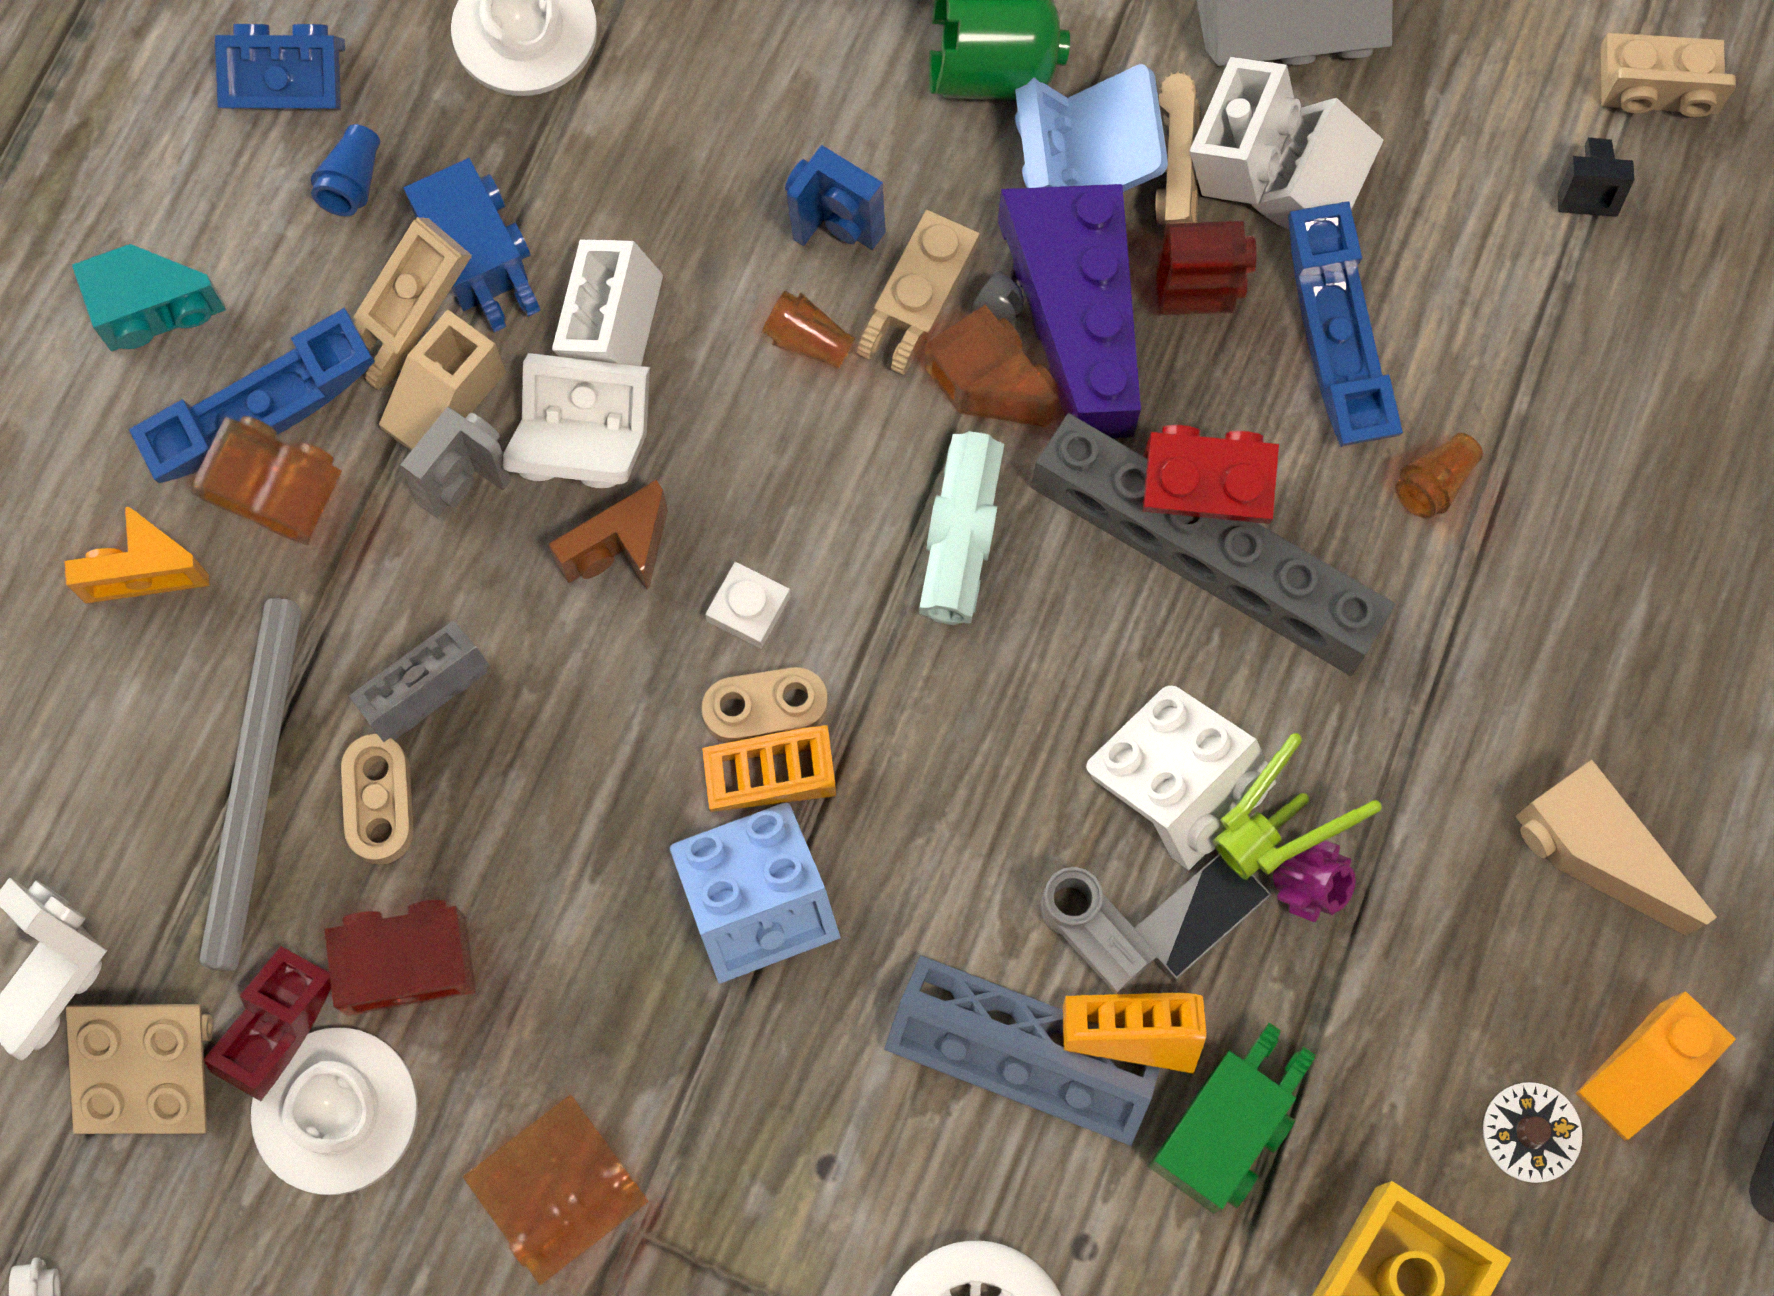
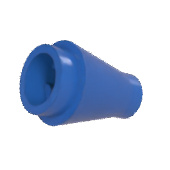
(346, 174)

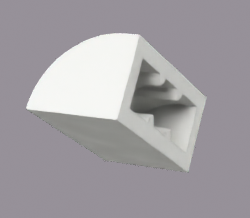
(1321, 162)
(608, 303)

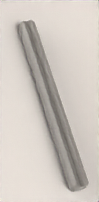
(250, 786)

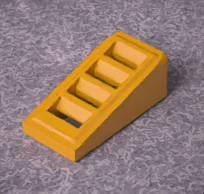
(788, 743)
(1156, 1029)

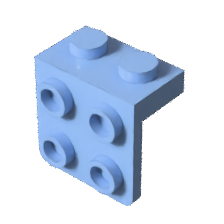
(1094, 136)

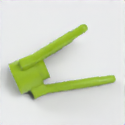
(1251, 841)

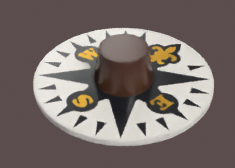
(1532, 1132)

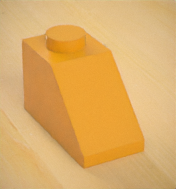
(1655, 1065)

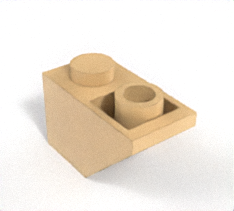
(445, 369)

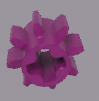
(1315, 881)

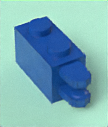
(468, 213)

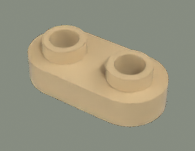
(764, 704)
(376, 802)

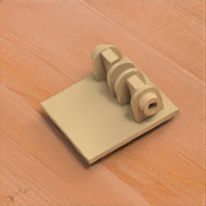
(137, 1068)

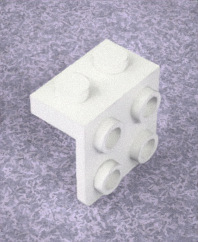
(579, 420)
(1180, 770)
(57, 968)

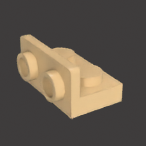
(1664, 74)

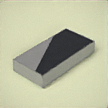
(1200, 916)

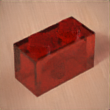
(399, 958)

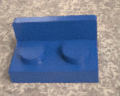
(278, 70)
(838, 194)

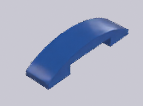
(1339, 326)
(279, 394)

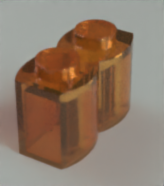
(266, 479)

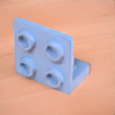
(754, 892)

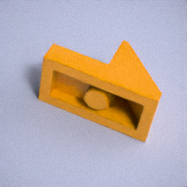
(149, 567)

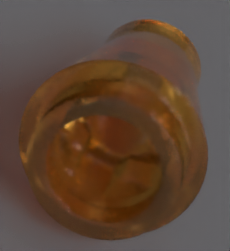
(806, 330)
(1436, 478)

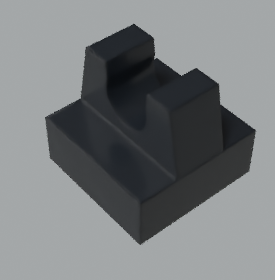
(1596, 182)

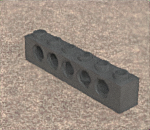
(1226, 558)

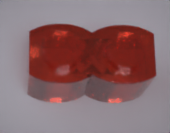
(1203, 267)

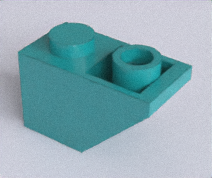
(142, 295)

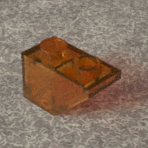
(988, 374)

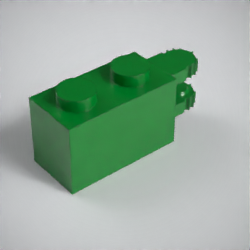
(1230, 1125)

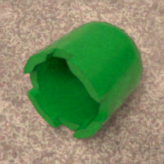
(995, 47)

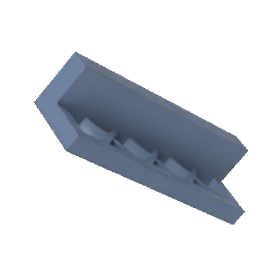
(1017, 1057)

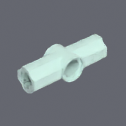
(961, 528)

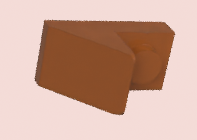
(626, 527)

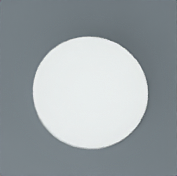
(523, 43)
(337, 1113)

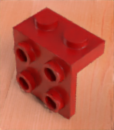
(1210, 475)

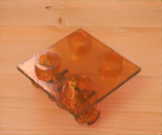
(555, 1190)

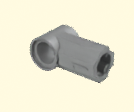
(1100, 934)

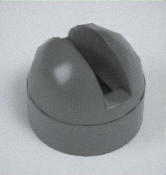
(1001, 297)

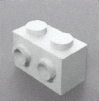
(1245, 130)

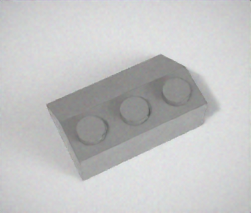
(1294, 29)

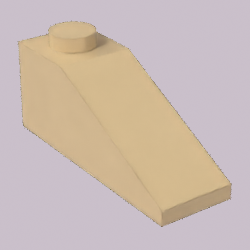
(1602, 842)

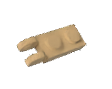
(1182, 120)
(920, 287)
(408, 296)

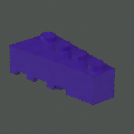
(1078, 286)

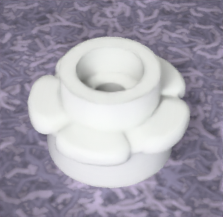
(34, 1280)

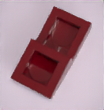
(276, 1019)

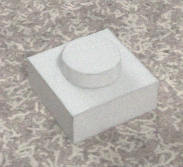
(748, 605)

